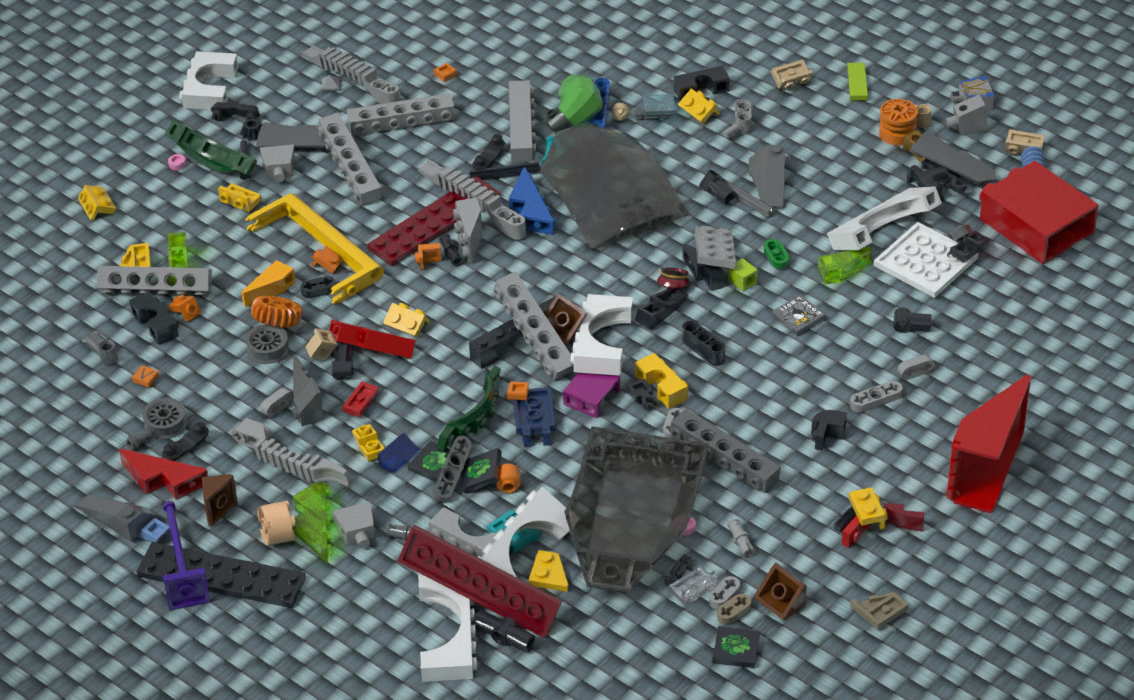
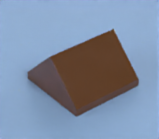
(565, 317)
(218, 496)
(781, 592)

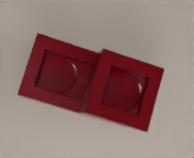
(904, 519)

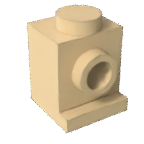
(321, 344)

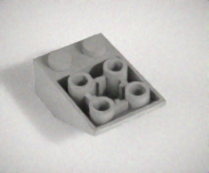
(468, 226)

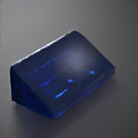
(397, 453)

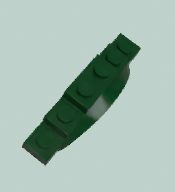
(209, 152)
(476, 417)

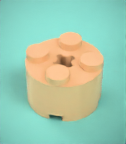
(276, 523)

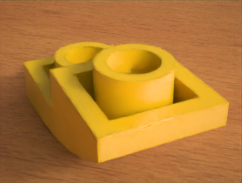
(368, 441)

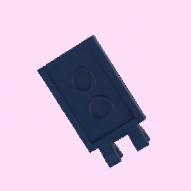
(535, 416)

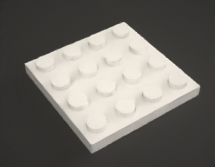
(923, 260)

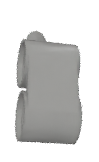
(742, 118)

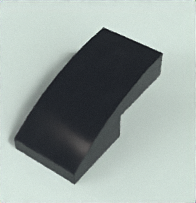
(969, 247)

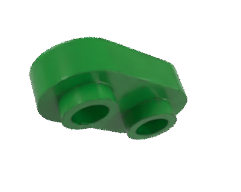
(776, 253)

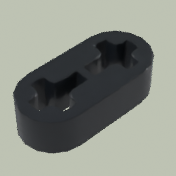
(317, 287)

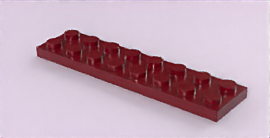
(419, 228)
(479, 581)

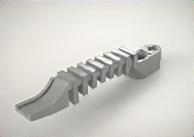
(334, 60)
(504, 218)
(257, 435)

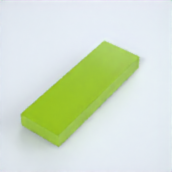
(857, 81)

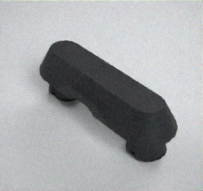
(220, 109)
(489, 153)
(188, 442)

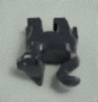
(934, 176)

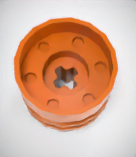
(897, 120)

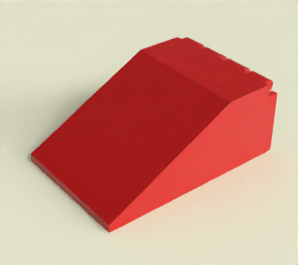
(987, 447)

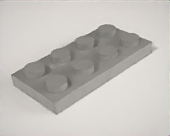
(715, 247)

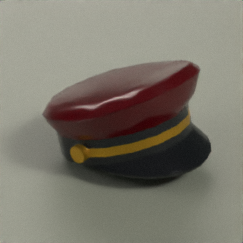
(673, 278)

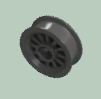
(267, 344)
(165, 418)

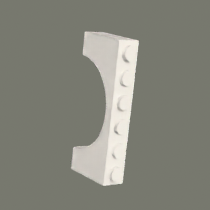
(856, 232)
(588, 353)
(541, 513)
(454, 658)

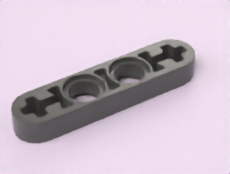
(454, 470)

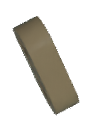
(736, 611)

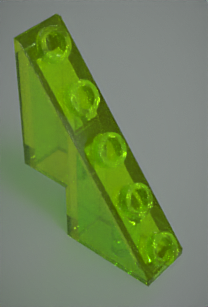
(313, 518)

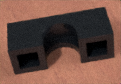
(714, 79)
(160, 323)

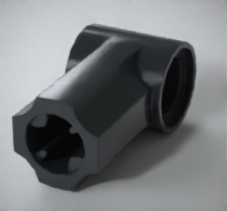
(714, 185)
(905, 320)
(343, 364)

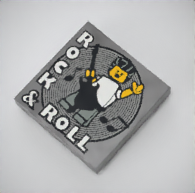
(798, 315)

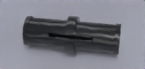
(450, 249)

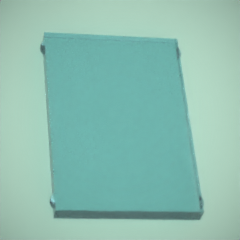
(659, 104)

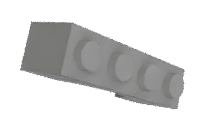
(447, 526)

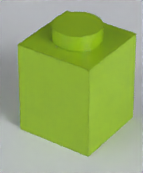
(743, 275)

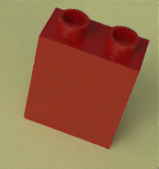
(1038, 211)

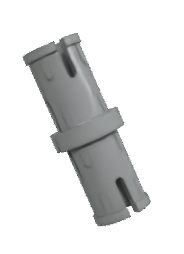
(741, 538)

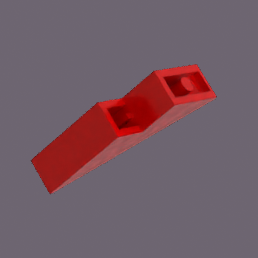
(372, 339)
(157, 472)

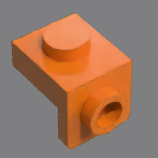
(427, 254)
(327, 258)
(186, 305)

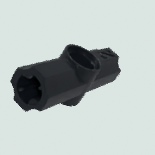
(504, 631)

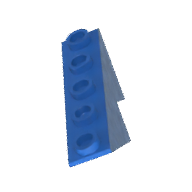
(531, 205)

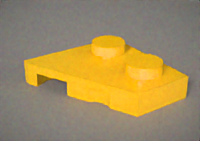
(136, 256)
(548, 572)

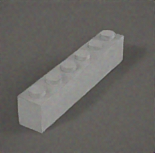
(521, 127)

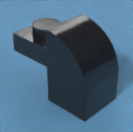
(828, 424)

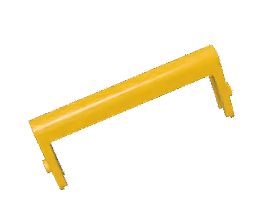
(365, 267)

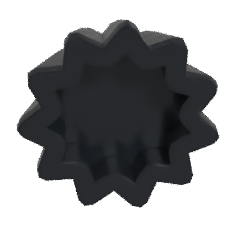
(251, 129)

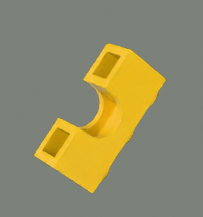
(671, 388)

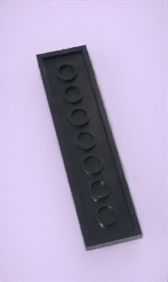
(227, 575)

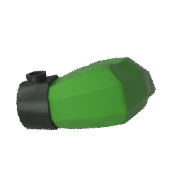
(579, 103)

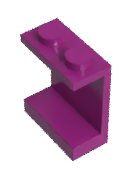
(588, 391)

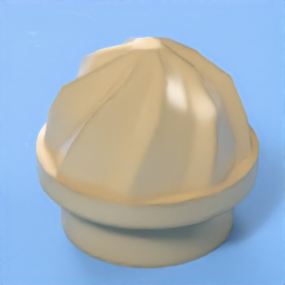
(620, 111)

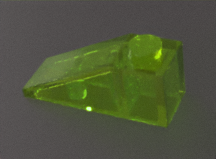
(177, 253)
(841, 265)

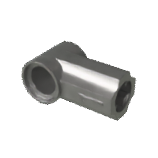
(103, 348)

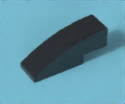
(712, 275)
(660, 307)

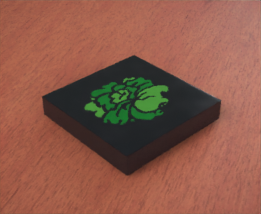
(430, 462)
(481, 470)
(736, 647)

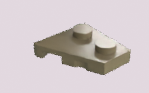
(880, 609)

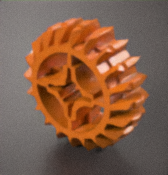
(276, 311)

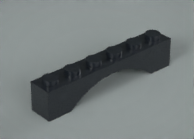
(492, 344)

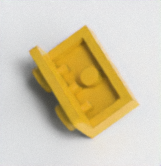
(697, 106)
(239, 197)
(95, 200)
(405, 320)
(868, 507)

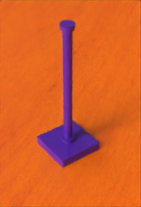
(185, 587)

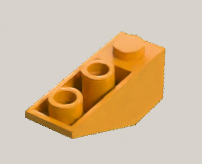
(271, 282)

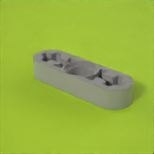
(888, 391)

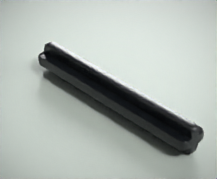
(503, 171)

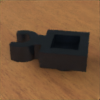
(642, 392)

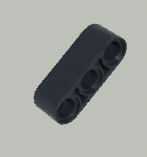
(703, 343)

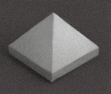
(330, 83)

